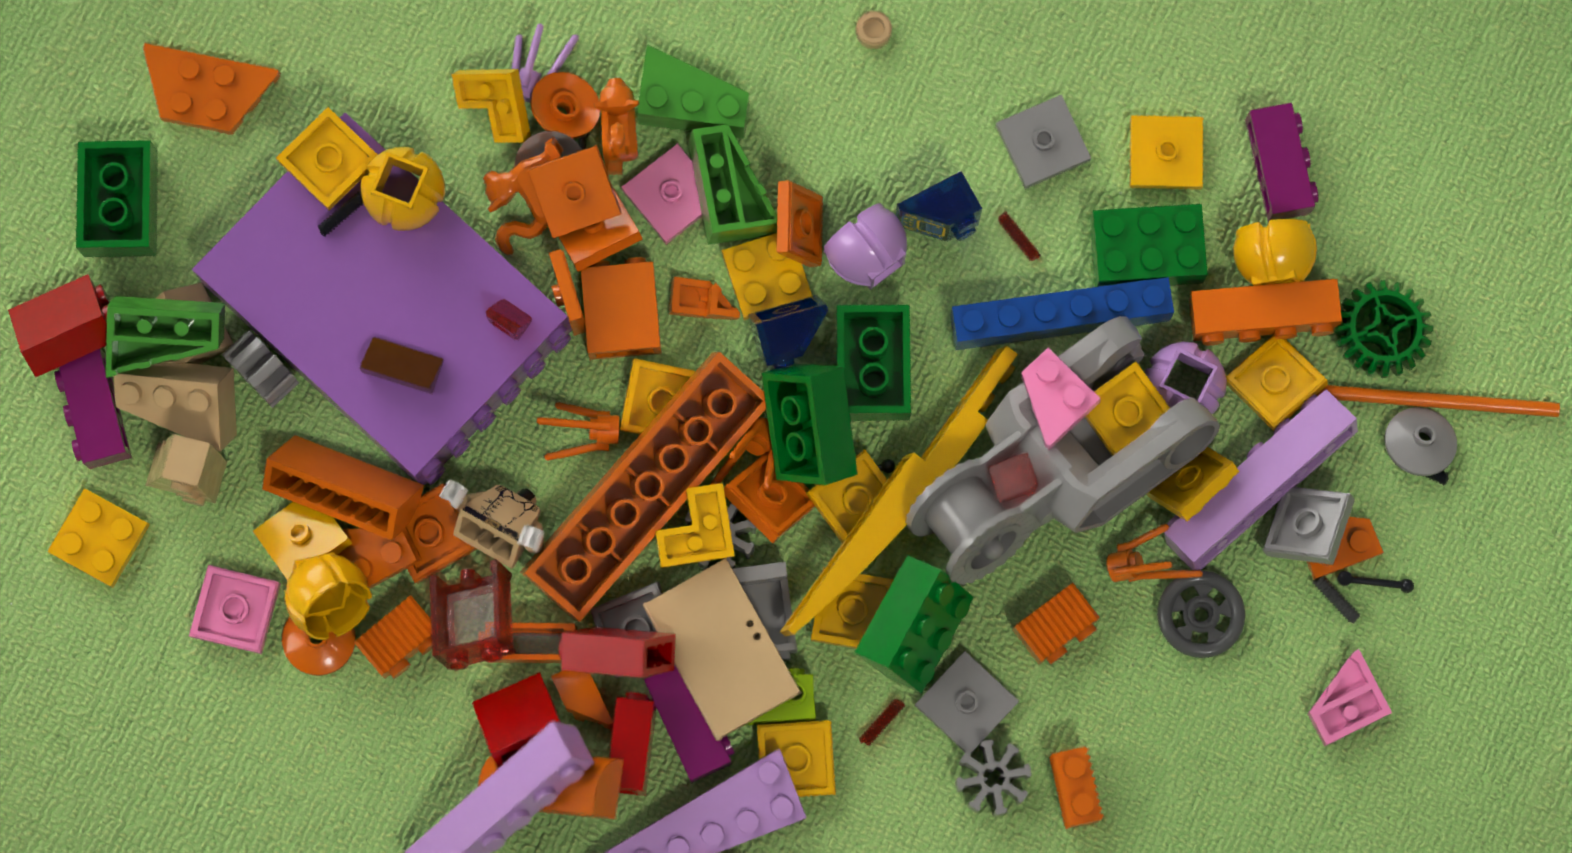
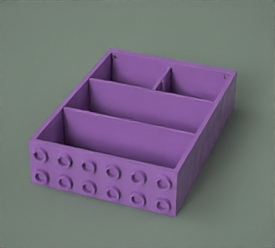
(417, 288)

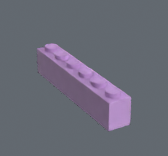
(1263, 479)
(511, 794)

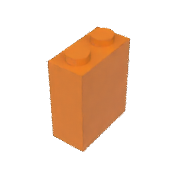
(621, 309)

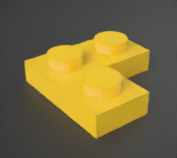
(503, 96)
(707, 535)

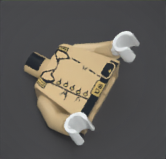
(497, 521)

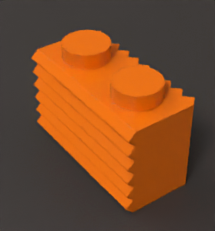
(1056, 624)
(397, 638)
(1076, 787)

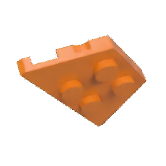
(204, 88)

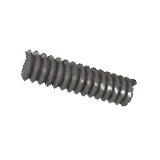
(1337, 599)

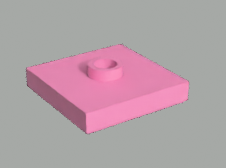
(666, 194)
(234, 609)

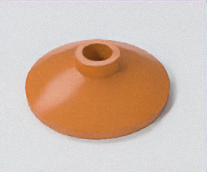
(571, 94)
(316, 658)

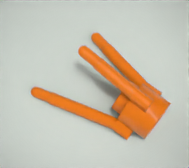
(602, 426)
(755, 441)
(1130, 565)

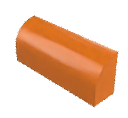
(342, 487)
(590, 796)

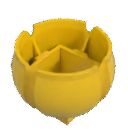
(425, 198)
(1275, 253)
(326, 595)

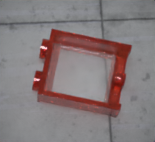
(472, 618)

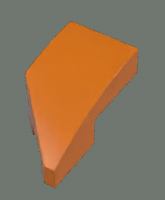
(699, 300)
(582, 697)

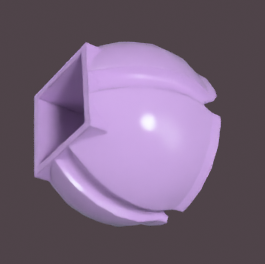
(868, 249)
(1191, 355)

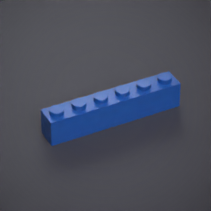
(1060, 313)

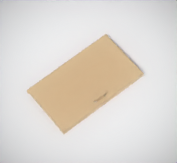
(724, 663)

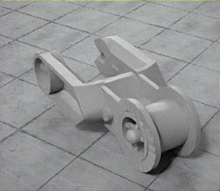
(1071, 485)

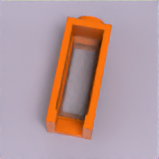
(537, 642)

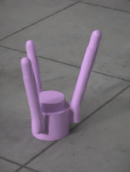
(528, 76)

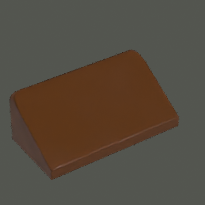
(401, 365)

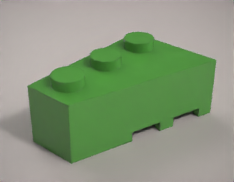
(688, 98)
(728, 191)
(159, 330)

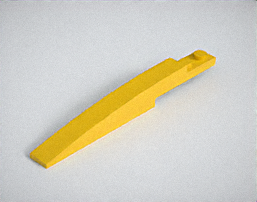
(890, 506)

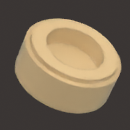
(873, 30)

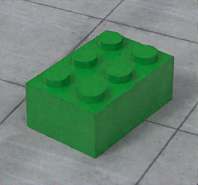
(117, 198)
(1149, 245)
(875, 360)
(809, 424)
(914, 624)

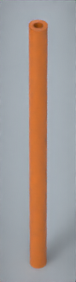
(1445, 401)

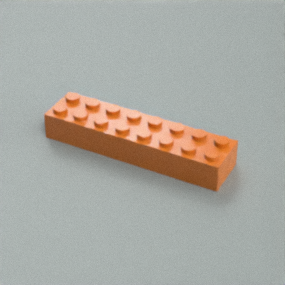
(646, 486)

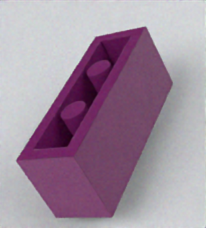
(1281, 162)
(92, 411)
(687, 727)

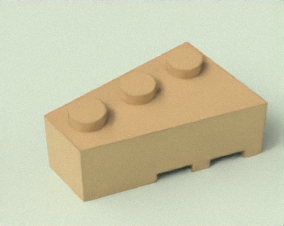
(183, 399)
(188, 469)

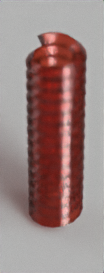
(1018, 236)
(882, 722)

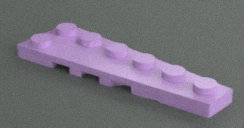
(726, 815)

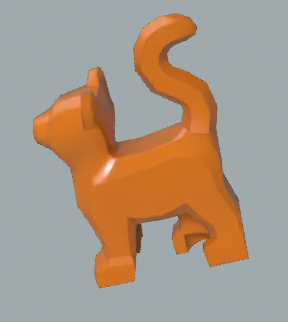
(618, 125)
(504, 186)

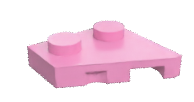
(1056, 396)
(1348, 701)

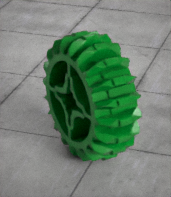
(1388, 343)

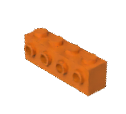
(1265, 310)

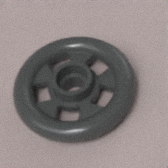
(1217, 641)

